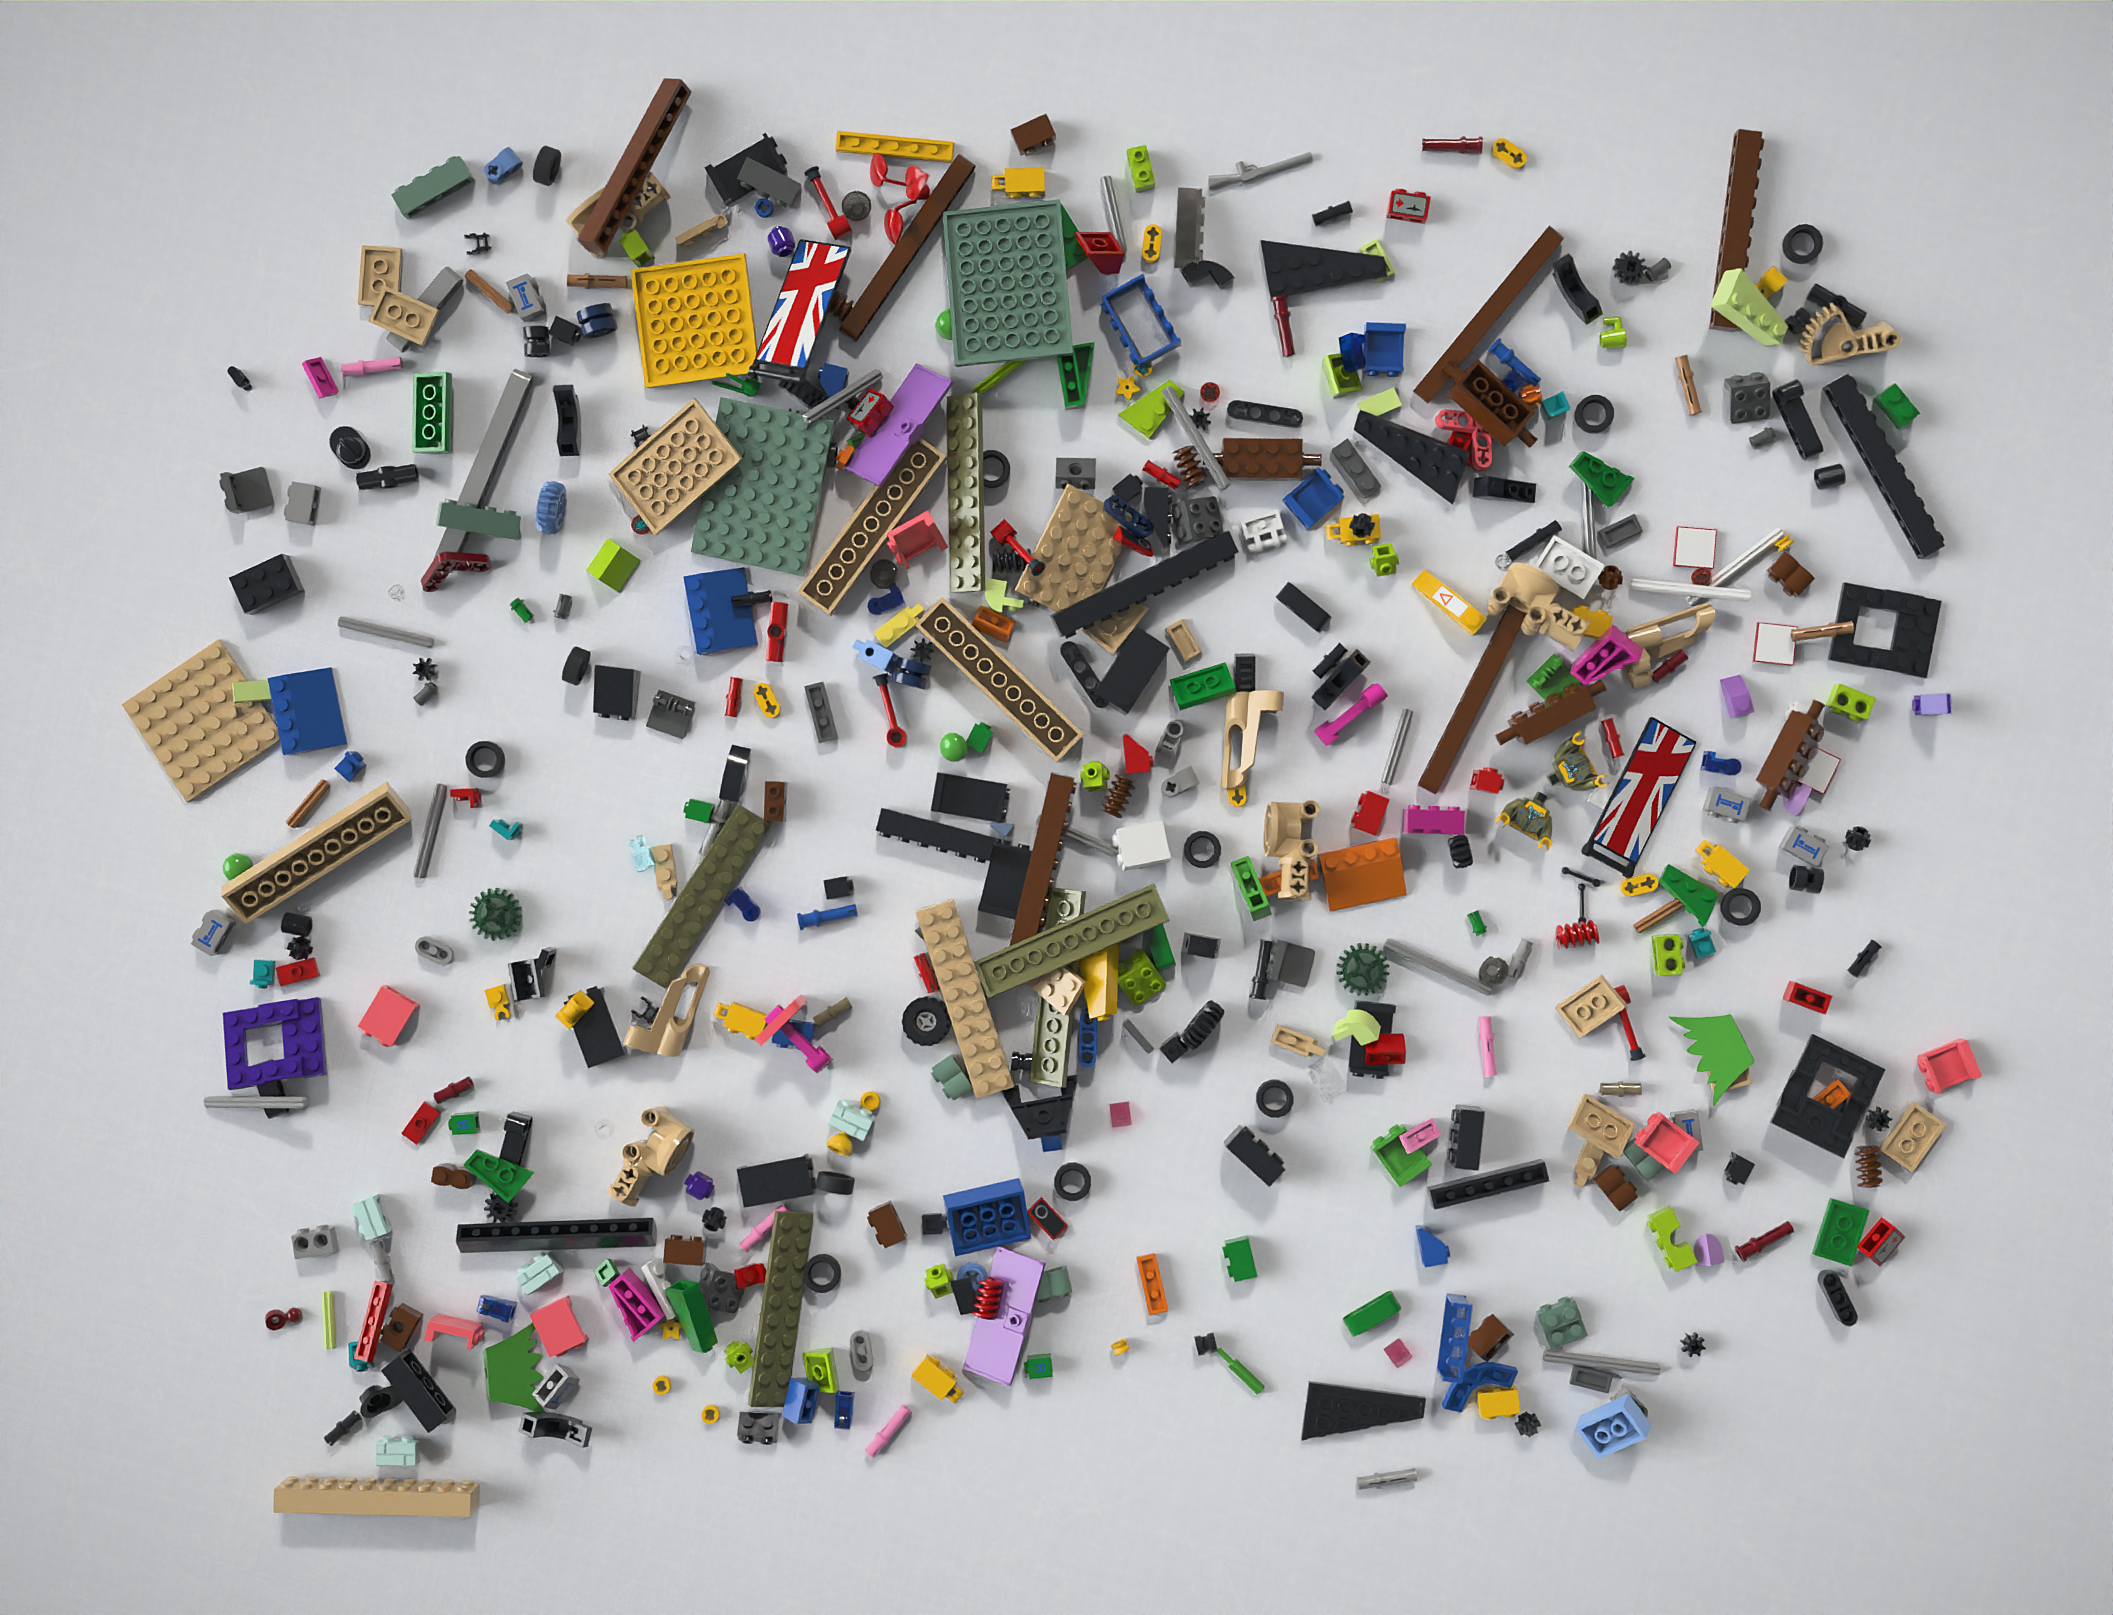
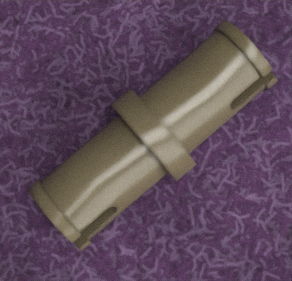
(832, 1012)
(1621, 1088)

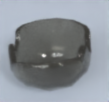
(856, 205)
(884, 574)
(1493, 971)

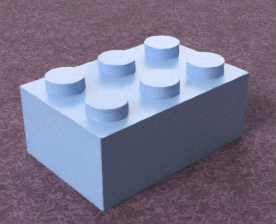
(1613, 1426)

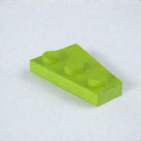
(1150, 410)

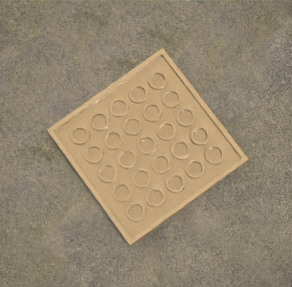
(197, 725)

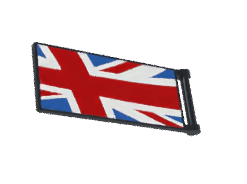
(801, 310)
(1640, 795)

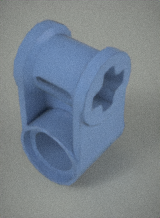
(504, 164)

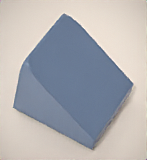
(1003, 828)

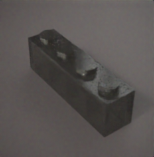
(1188, 228)

